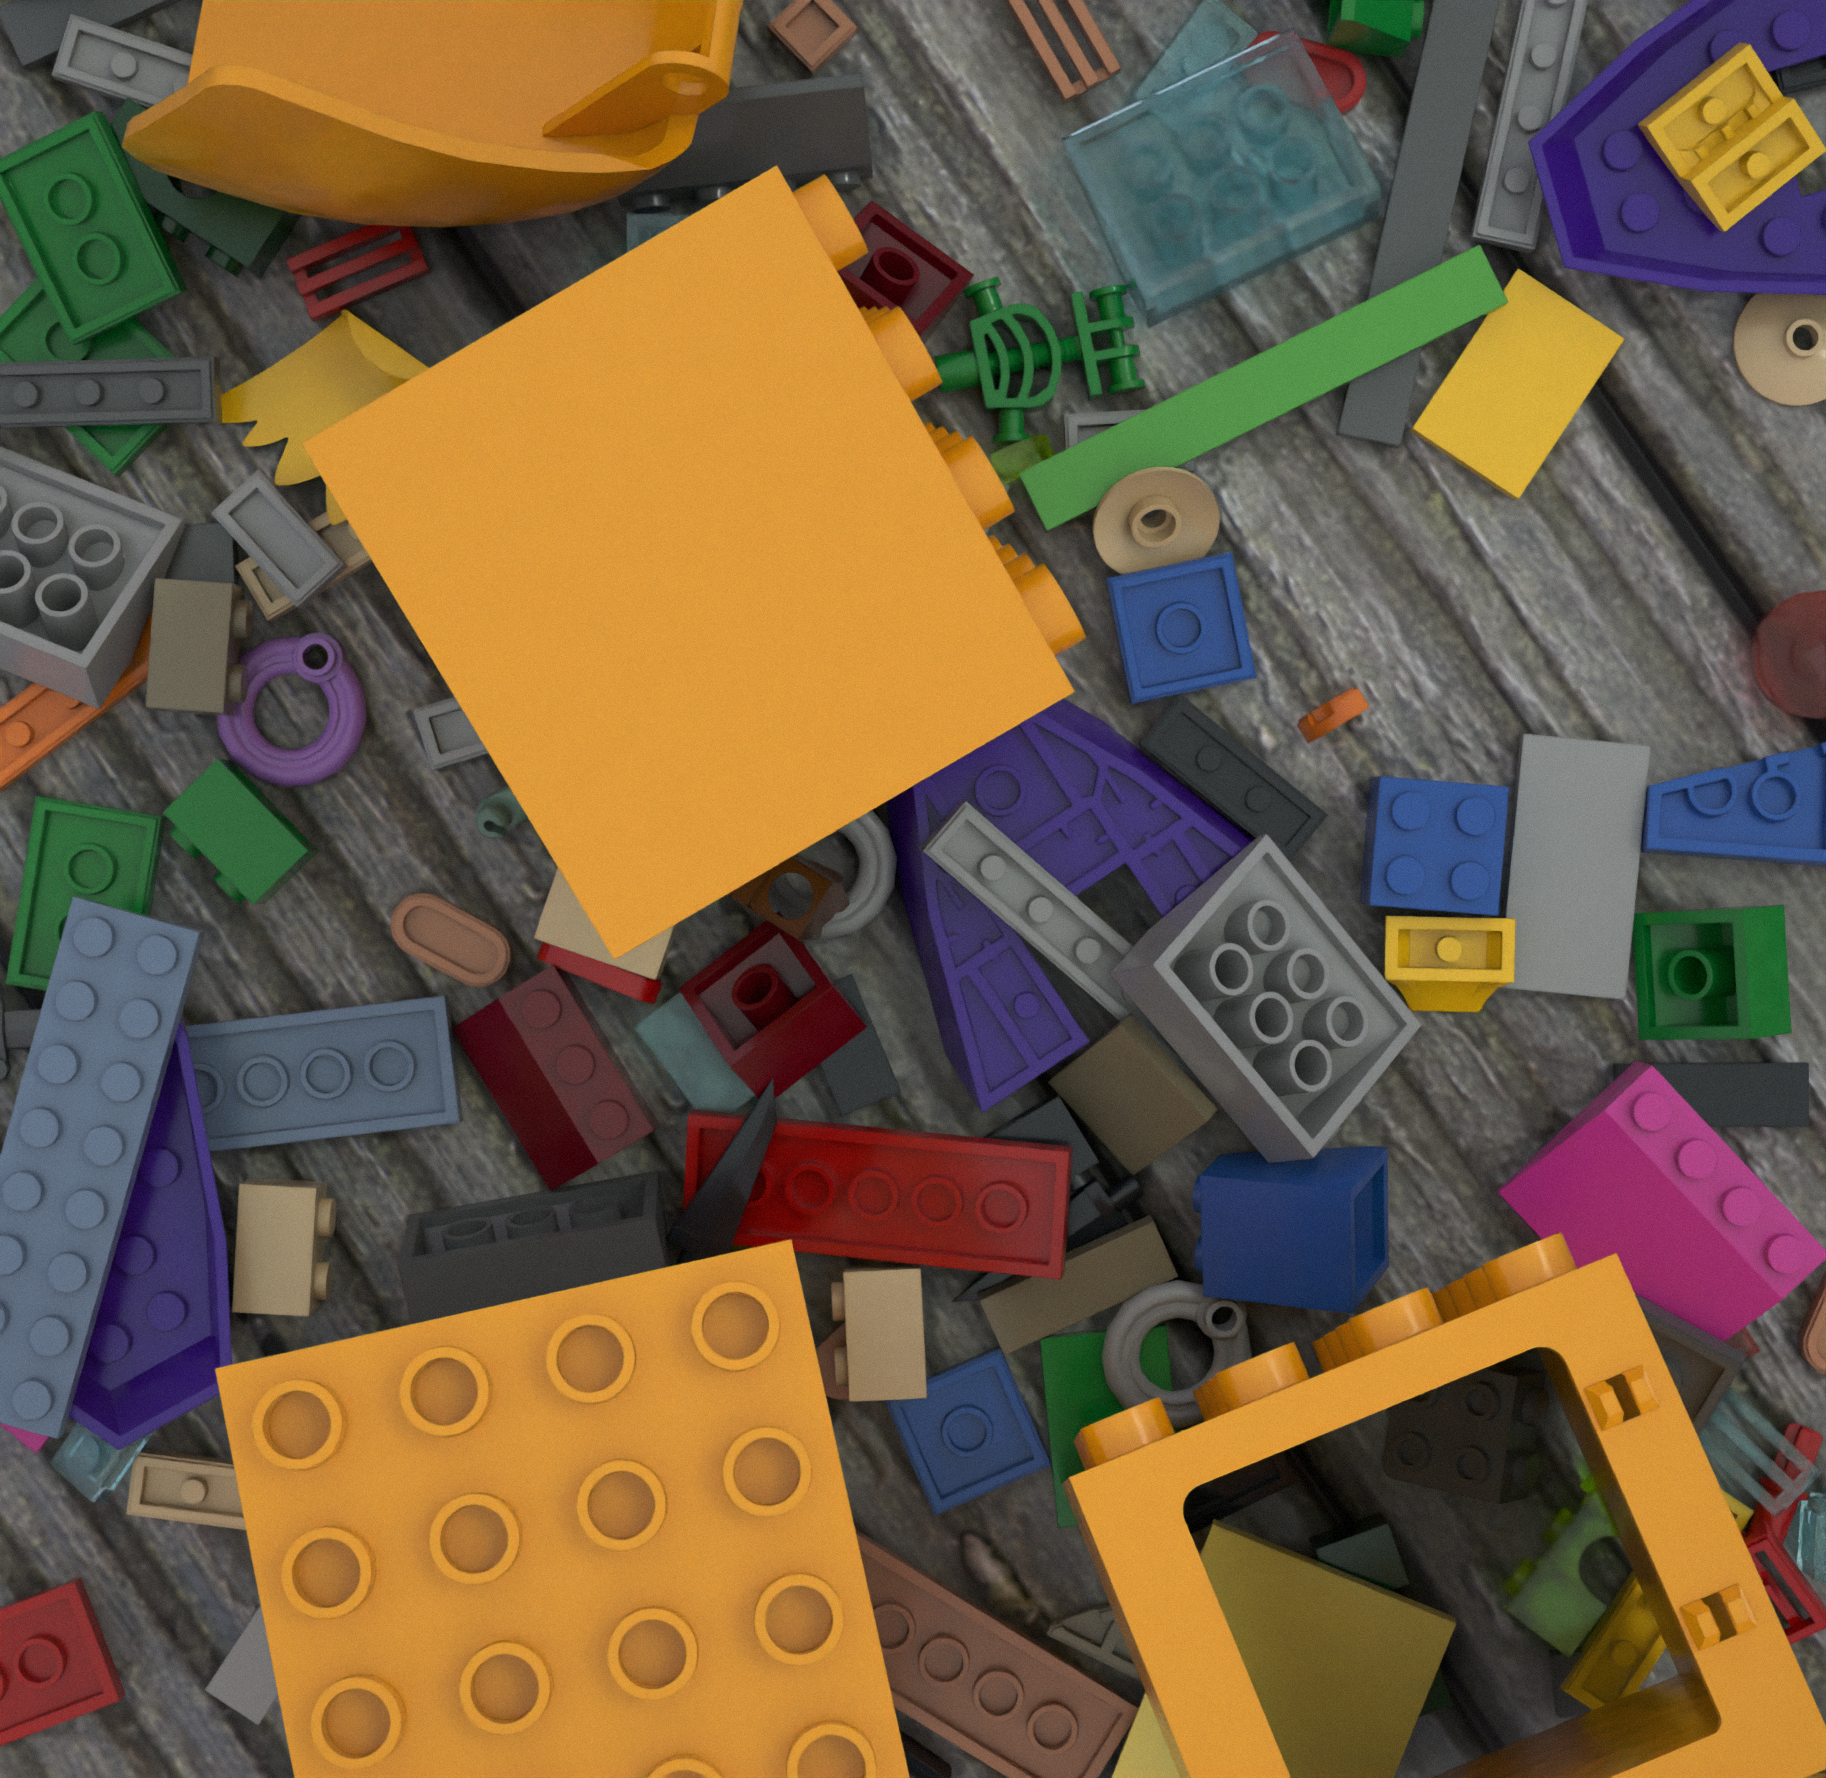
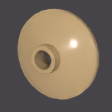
(1767, 352)
(1176, 534)

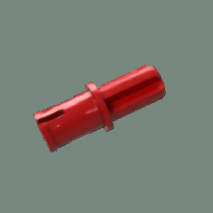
(1808, 1443)

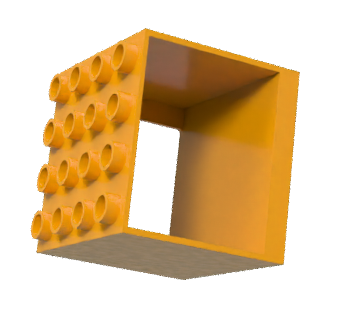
(702, 557)
(566, 1540)
(1738, 1689)

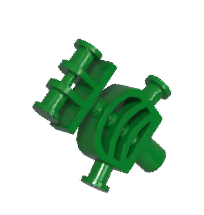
(978, 367)

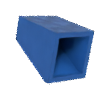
(1294, 1228)

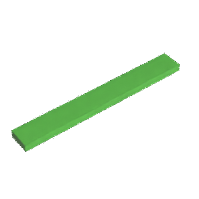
(1266, 385)

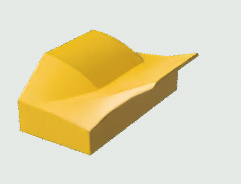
(1448, 960)

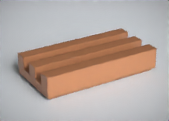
(1090, 31)

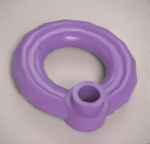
(344, 724)

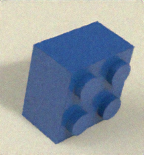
(1434, 845)

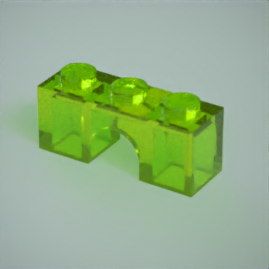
(1550, 1591)

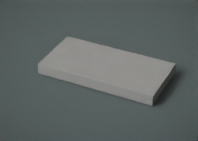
(1575, 863)

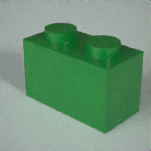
(238, 833)

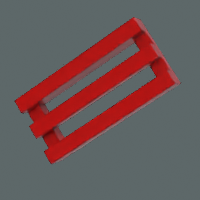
(346, 244)
(1799, 1627)

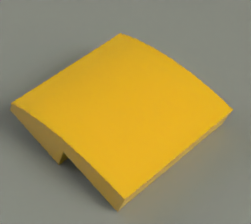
(1732, 137)

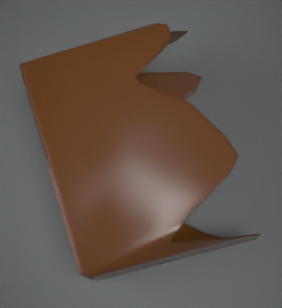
(827, 897)

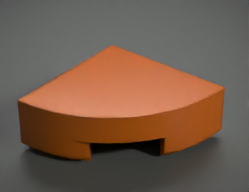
(1332, 714)

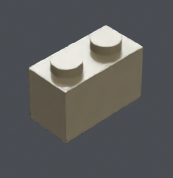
(198, 647)

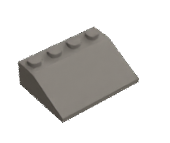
(75, 577)
(1268, 1002)

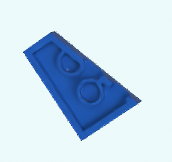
(1744, 812)

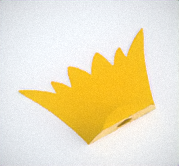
(315, 389)

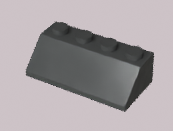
(797, 125)
(532, 1245)

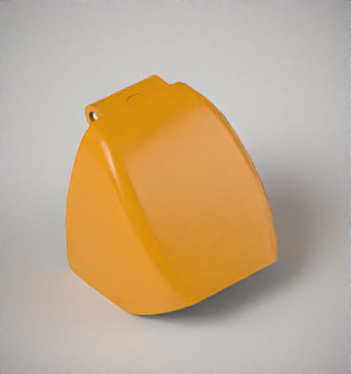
(438, 104)

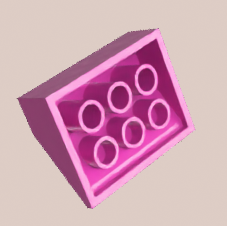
(1671, 1201)

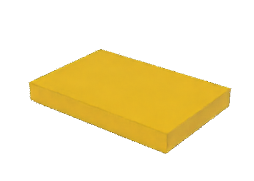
(1517, 385)

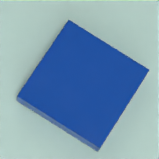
(1180, 627)
(968, 1431)

